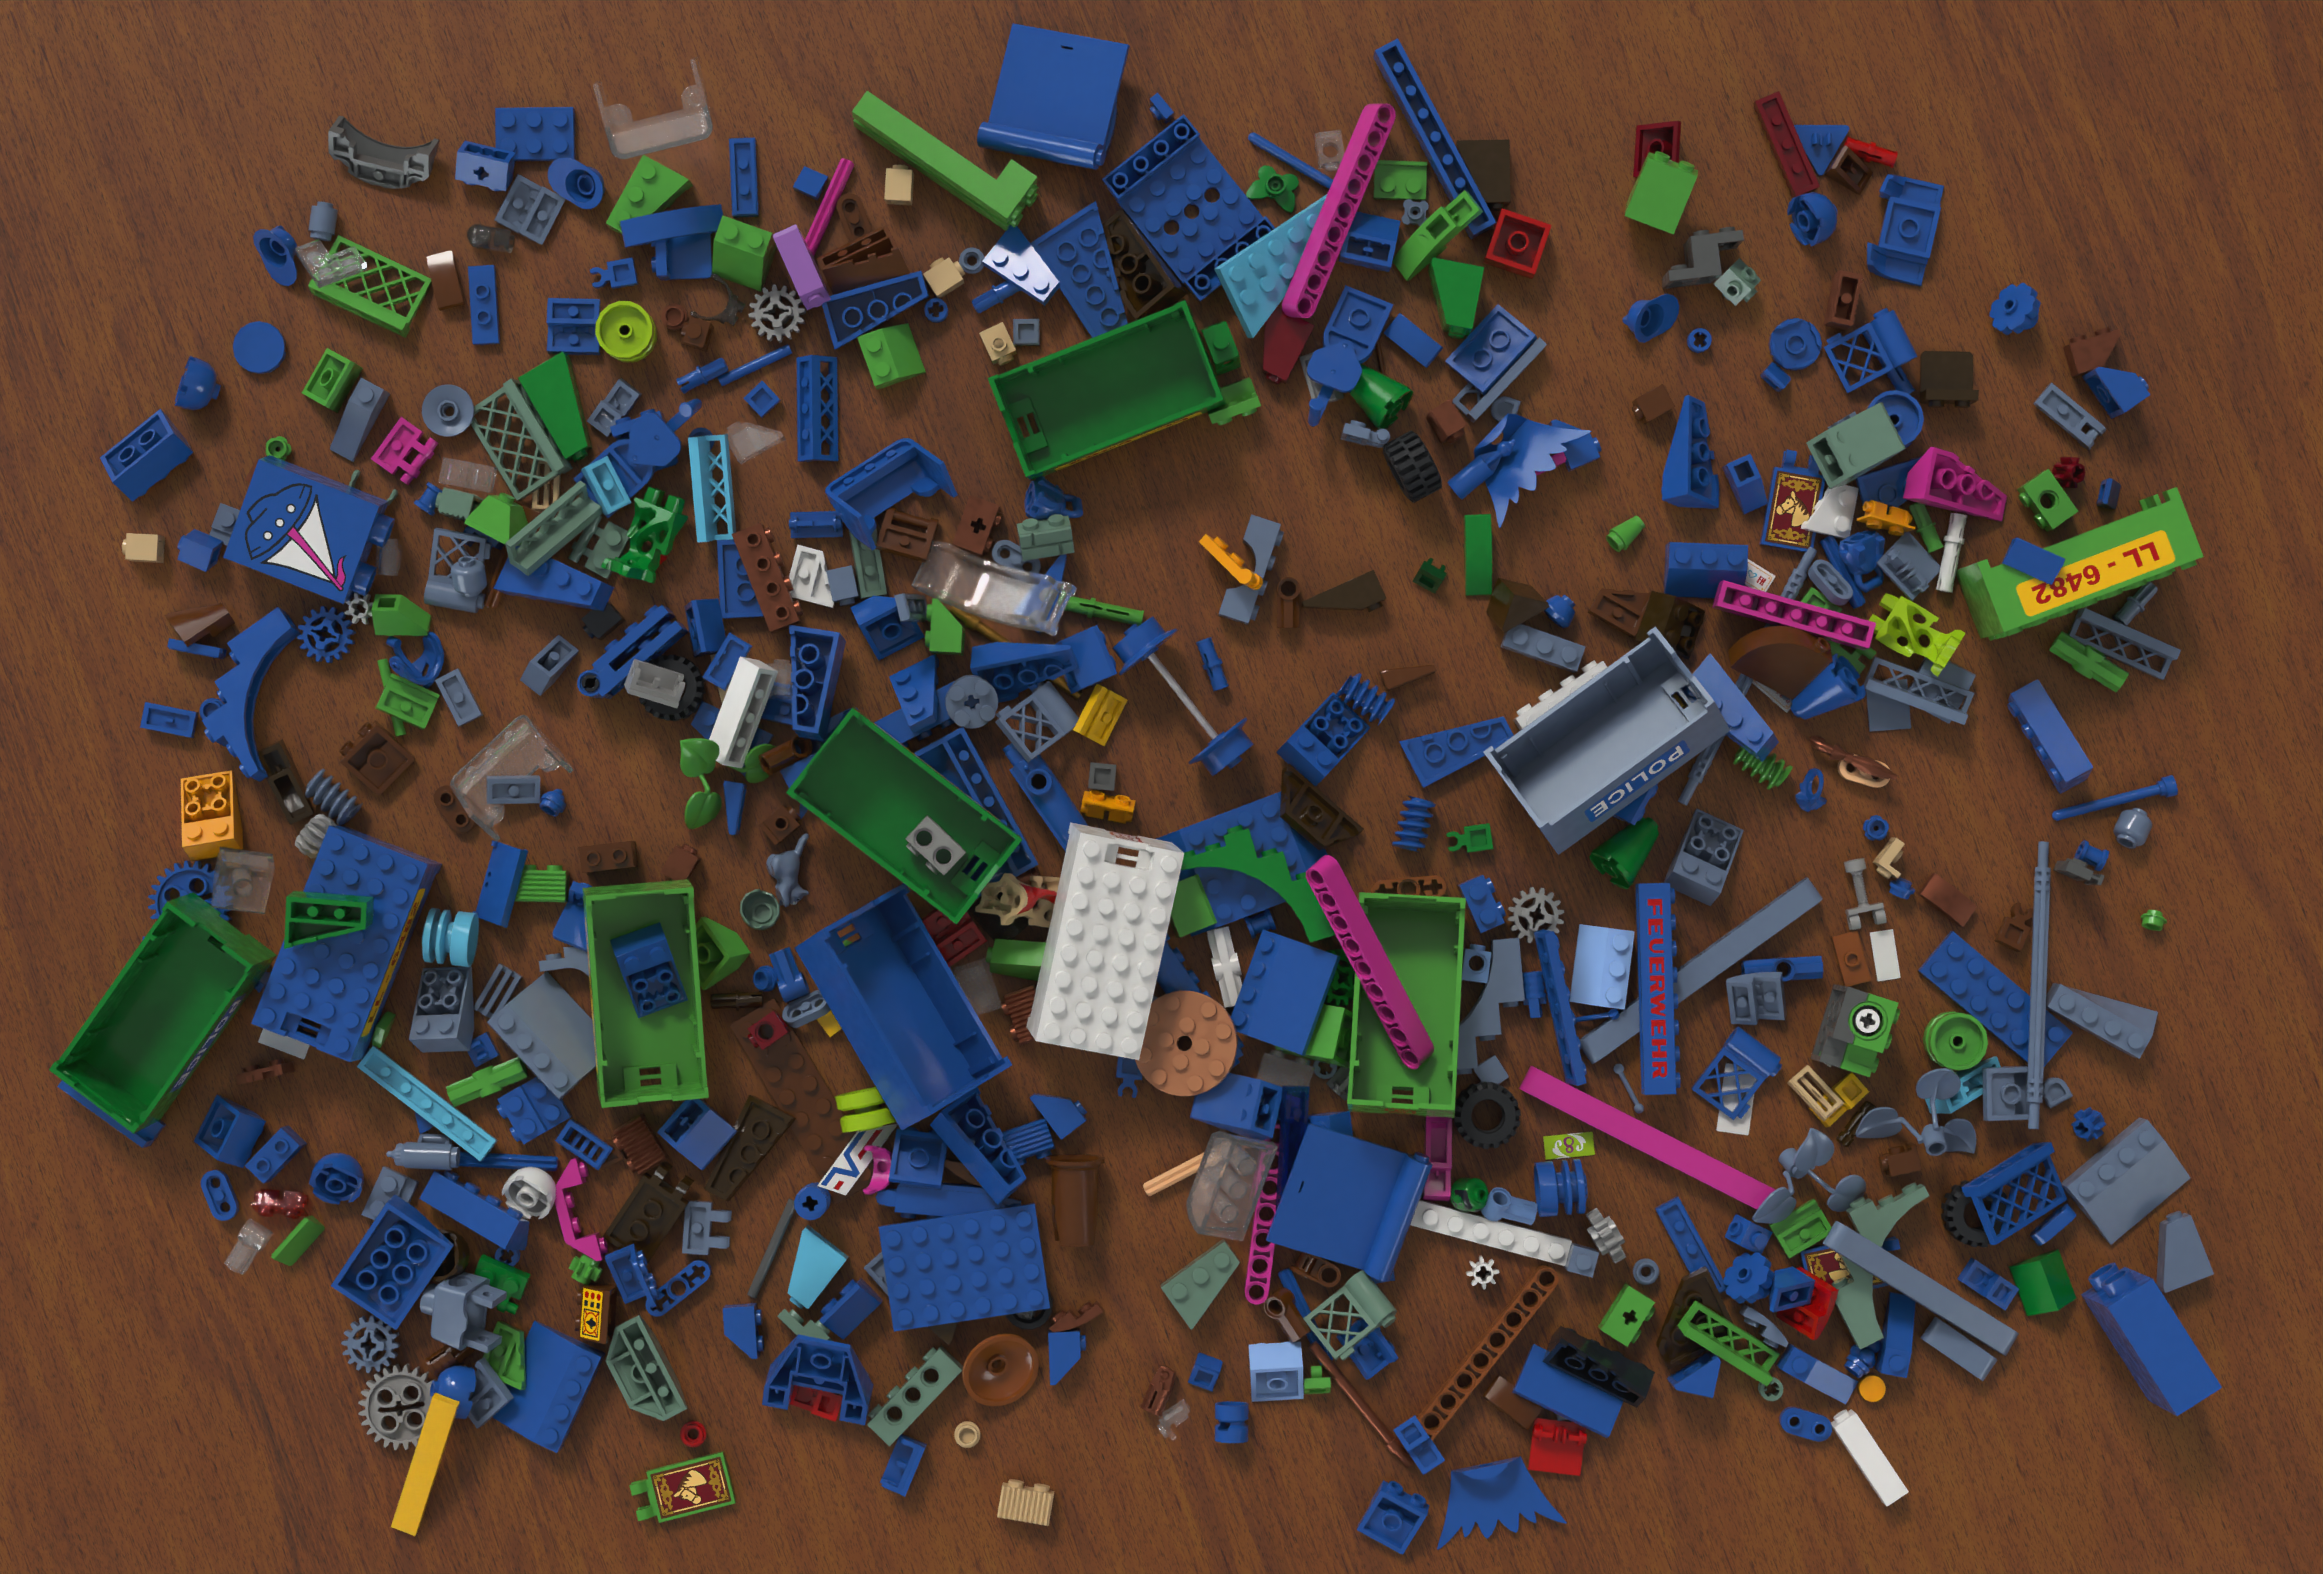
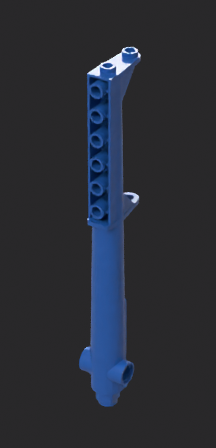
(1057, 812)

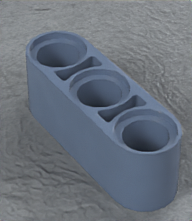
(1959, 1348)

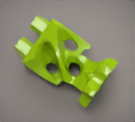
(1901, 623)

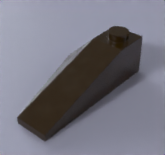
(1142, 273)

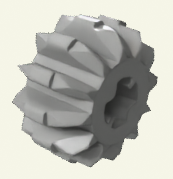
(312, 835)

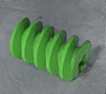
(1767, 769)

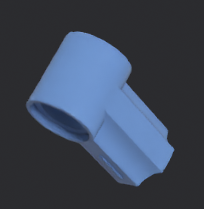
(1502, 1205)

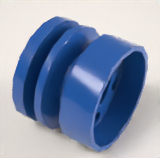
(1560, 1188)

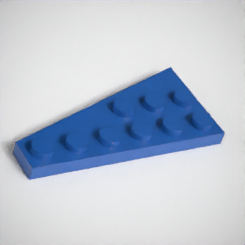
(1083, 266)

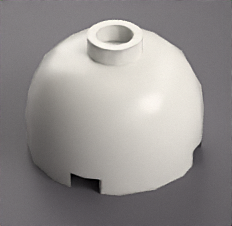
(530, 1192)

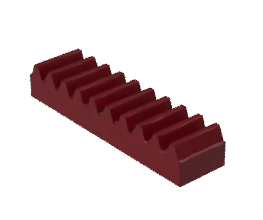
(1786, 144)

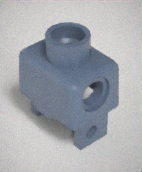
(460, 1311)

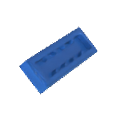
(484, 305)

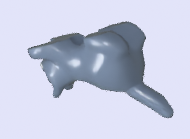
(785, 870)

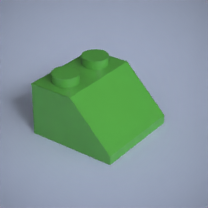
(891, 355)

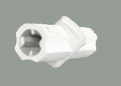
(1225, 964)

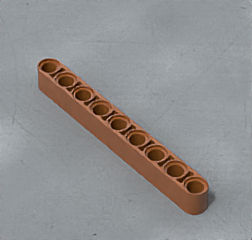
(1483, 1346)

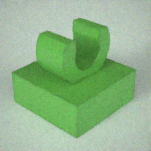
(1316, 1383)

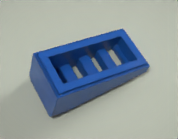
(734, 801)
(573, 1125)

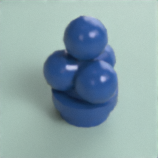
(1862, 1359)

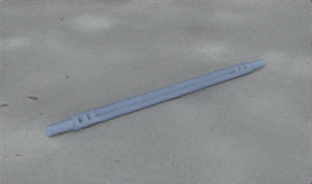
(1743, 683)
(2038, 985)

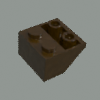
(1674, 619)

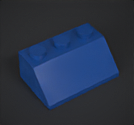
(146, 455)
(1698, 568)

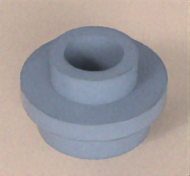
(971, 252)
(1653, 1275)

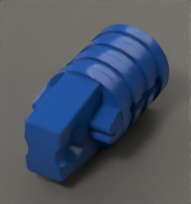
(1534, 992)

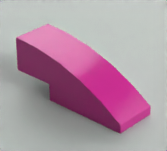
(1439, 1150)

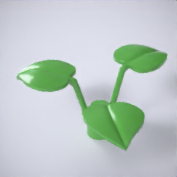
(699, 757)

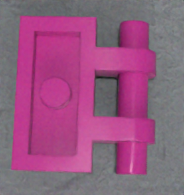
(397, 447)

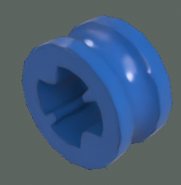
(942, 315)
(1707, 341)
(515, 1258)

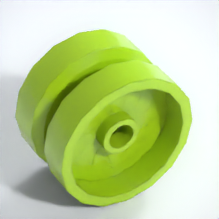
(637, 342)
(866, 1108)

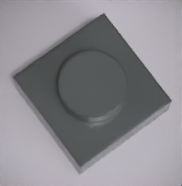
(1102, 776)

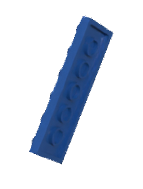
(1989, 996)

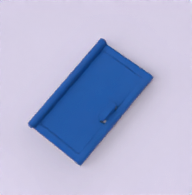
(501, 883)

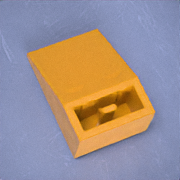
(210, 815)

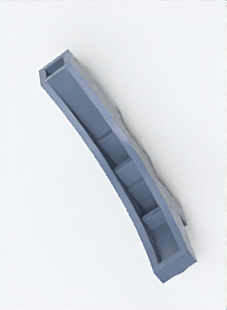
(1504, 987)

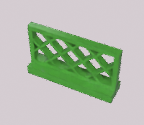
(367, 308)

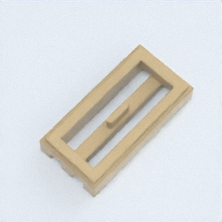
(556, 489)
(1808, 1099)

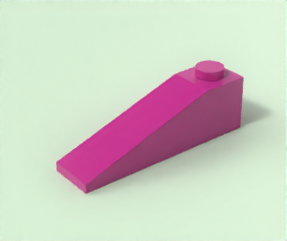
(1950, 485)

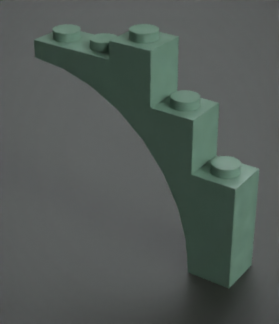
(1855, 1294)

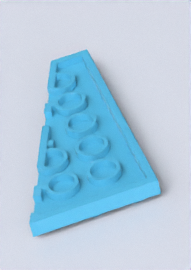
(1263, 271)

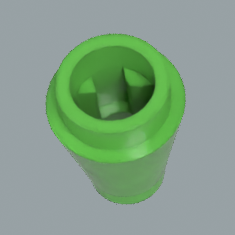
(1625, 533)

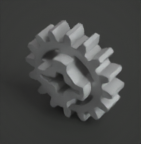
(778, 324)
(1538, 902)
(1606, 1235)

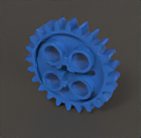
(184, 880)

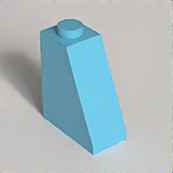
(813, 1268)

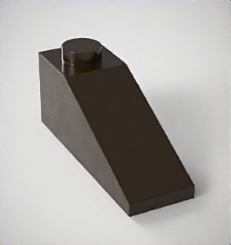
(1352, 595)

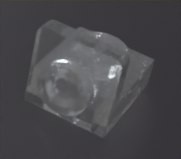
(1175, 1414)

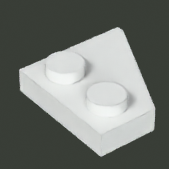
(1834, 512)
(810, 577)

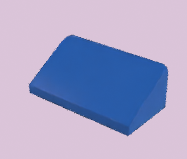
(2033, 560)

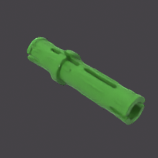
(1104, 610)

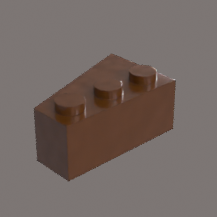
(863, 262)

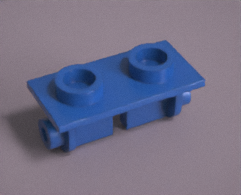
(815, 524)

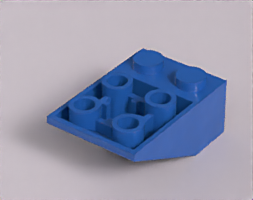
(1323, 739)
(648, 970)
(1240, 1106)

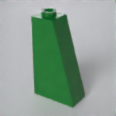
(558, 403)

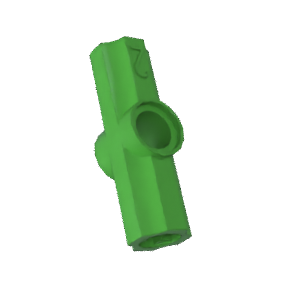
(2089, 661)
(486, 1081)

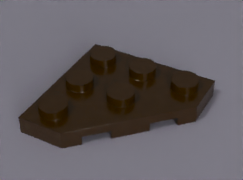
(1672, 1343)

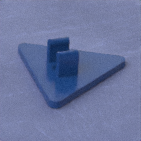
(1821, 143)

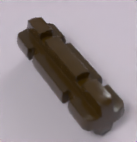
(1845, 1137)

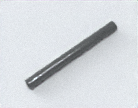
(772, 1249)

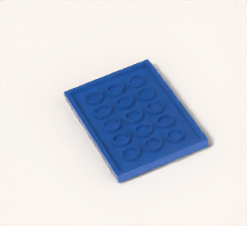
(964, 1267)

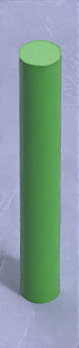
(385, 673)

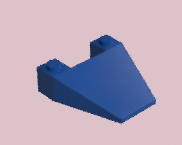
(823, 1367)

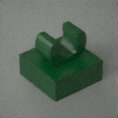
(1430, 576)

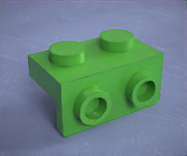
(1239, 398)

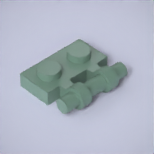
(610, 545)

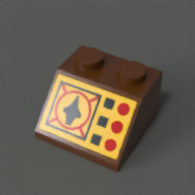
(597, 1313)

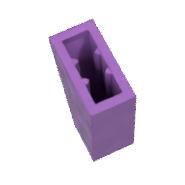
(801, 267)

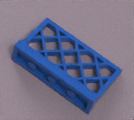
(2009, 1171)

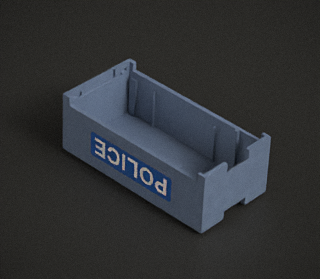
(1608, 742)

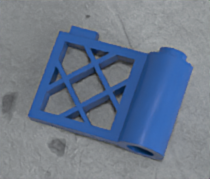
(1889, 339)
(1751, 1057)

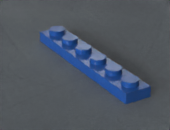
(1562, 1015)

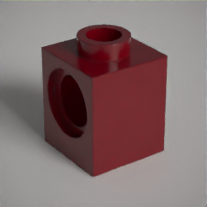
(778, 1025)

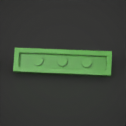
(1726, 1351)

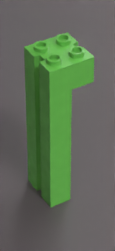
(995, 199)

